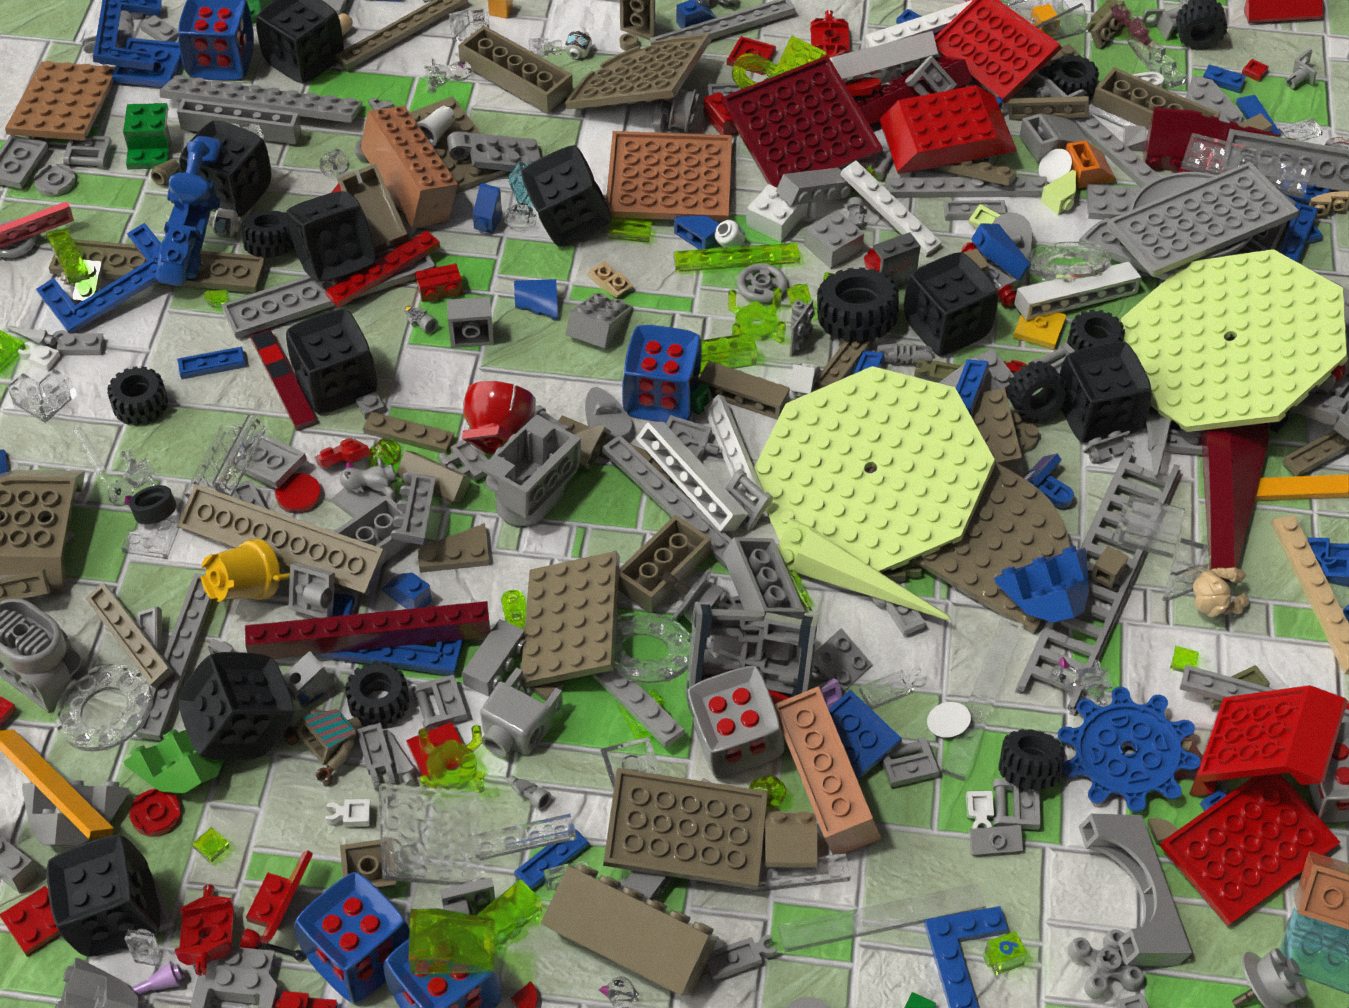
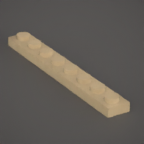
(1315, 587)

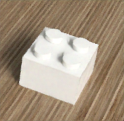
(773, 214)

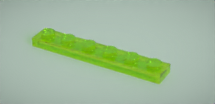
(736, 257)

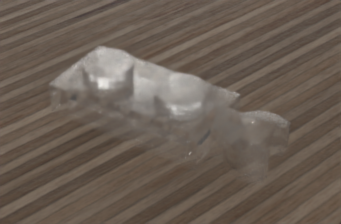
(891, 687)

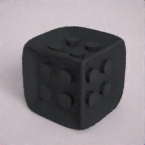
(299, 37)
(242, 168)
(566, 196)
(331, 236)
(950, 303)
(331, 360)
(1105, 391)
(235, 706)
(101, 894)

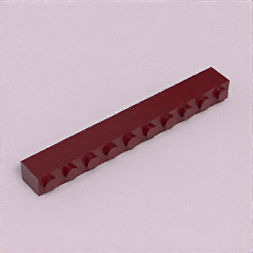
(369, 630)

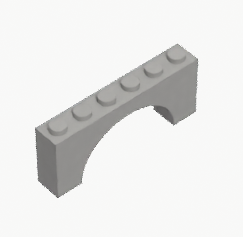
(1127, 841)

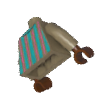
(327, 736)

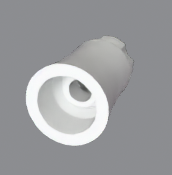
(437, 123)

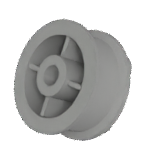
(682, 110)

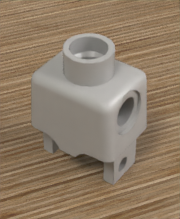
(516, 719)

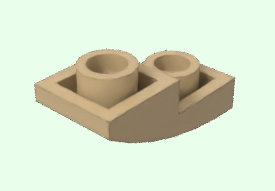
(1330, 202)
(609, 280)

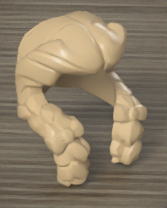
(1214, 595)

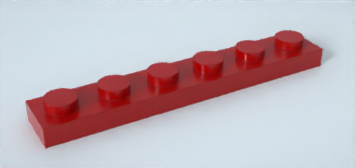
(382, 269)

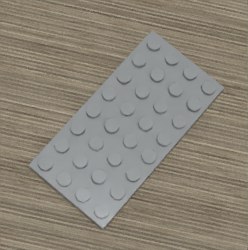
(1202, 219)

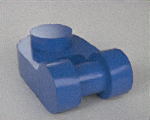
(1060, 493)

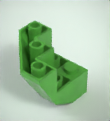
(173, 764)

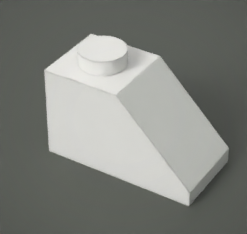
(803, 378)

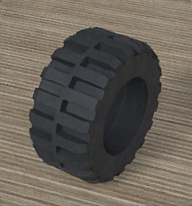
(858, 304)

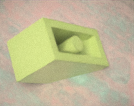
(1060, 193)

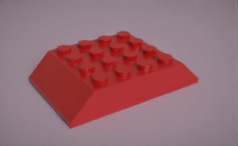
(945, 129)

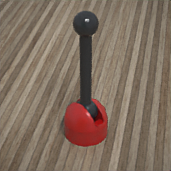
(251, 940)

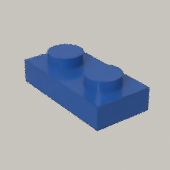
(1224, 78)

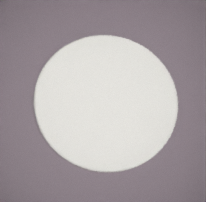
(1055, 164)
(948, 719)

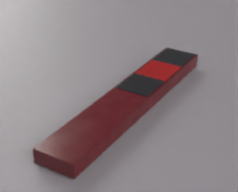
(283, 380)

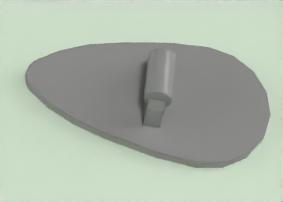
(1018, 230)
(605, 410)

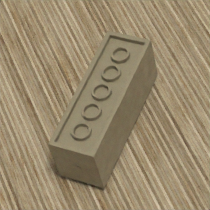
(630, 929)

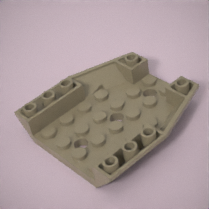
(26, 541)

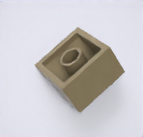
(790, 839)

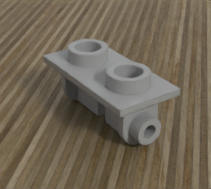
(1100, 448)

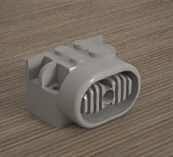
(532, 471)
(36, 653)

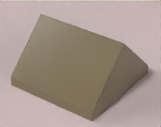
(366, 860)

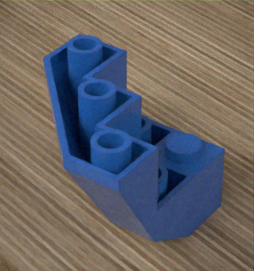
(1051, 586)

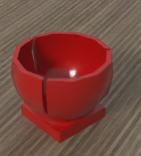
(490, 414)

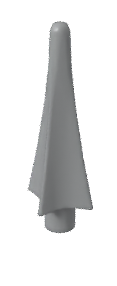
(37, 336)
(403, 766)

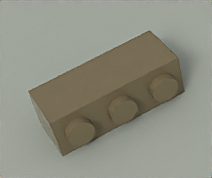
(448, 483)

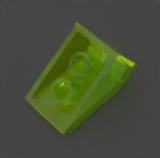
(450, 942)

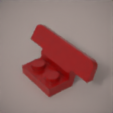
(275, 898)

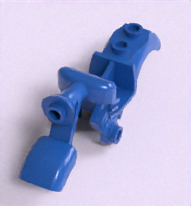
(189, 218)

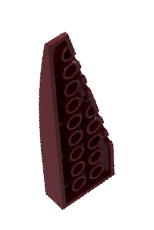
(878, 103)
(1172, 130)
(1231, 477)

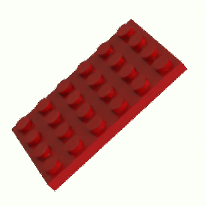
(997, 46)
(1248, 845)

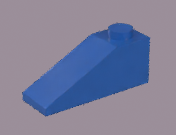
(1000, 248)

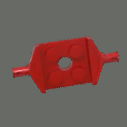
(837, 28)
(201, 917)

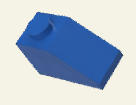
(692, 13)
(487, 209)
(696, 230)
(408, 591)

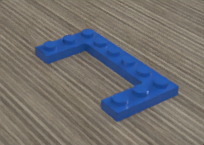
(105, 45)
(77, 316)
(968, 384)
(438, 659)
(944, 938)

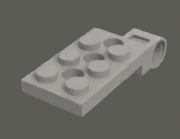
(465, 143)

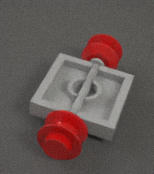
(1001, 279)

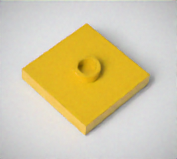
(1040, 330)

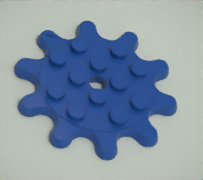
(1123, 724)

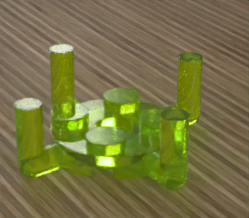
(760, 313)
(450, 752)

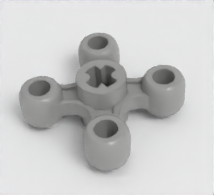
(1104, 964)

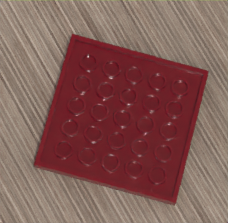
(801, 122)

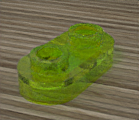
(514, 608)

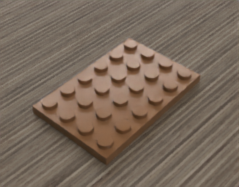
(61, 101)

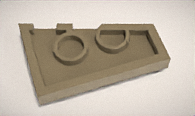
(456, 552)

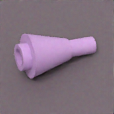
(166, 977)

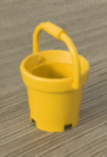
(243, 572)

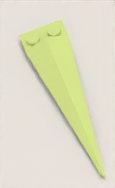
(822, 559)

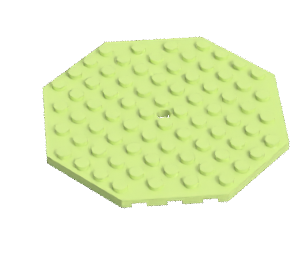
(1285, 342)
(924, 454)

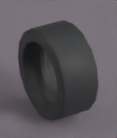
(153, 504)

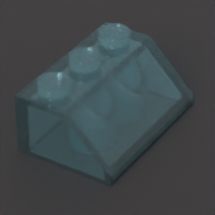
(1318, 950)

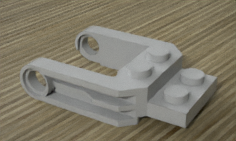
(239, 978)

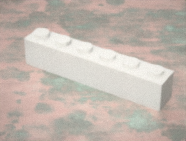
(885, 56)
(1060, 296)
(692, 476)

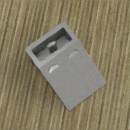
(1047, 132)
(598, 319)

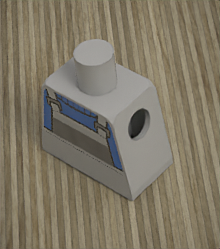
(308, 680)

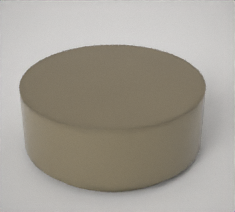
(628, 41)

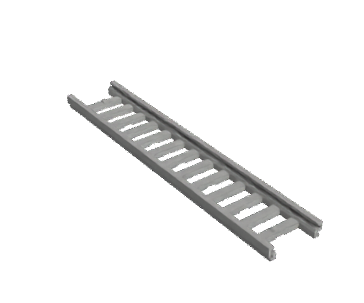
(1125, 582)

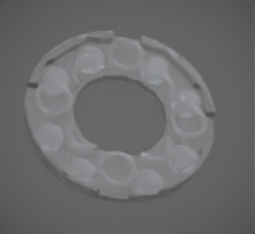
(1096, 261)
(660, 627)
(104, 677)

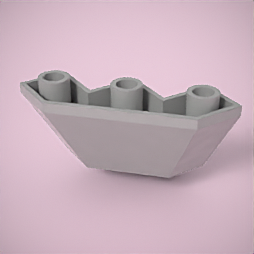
(53, 827)
(94, 988)

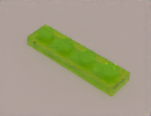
(67, 255)

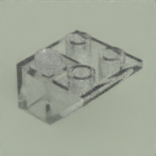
(467, 22)

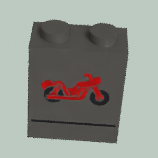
(899, 257)

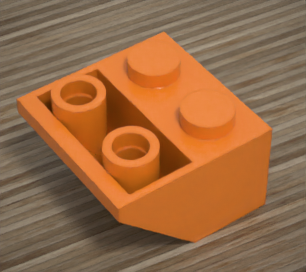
(1089, 164)

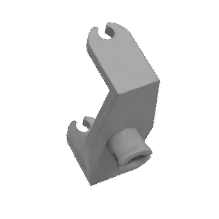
(1046, 88)

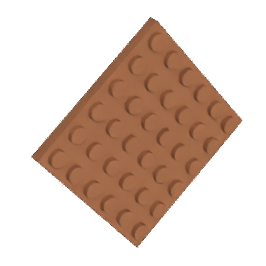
(669, 175)

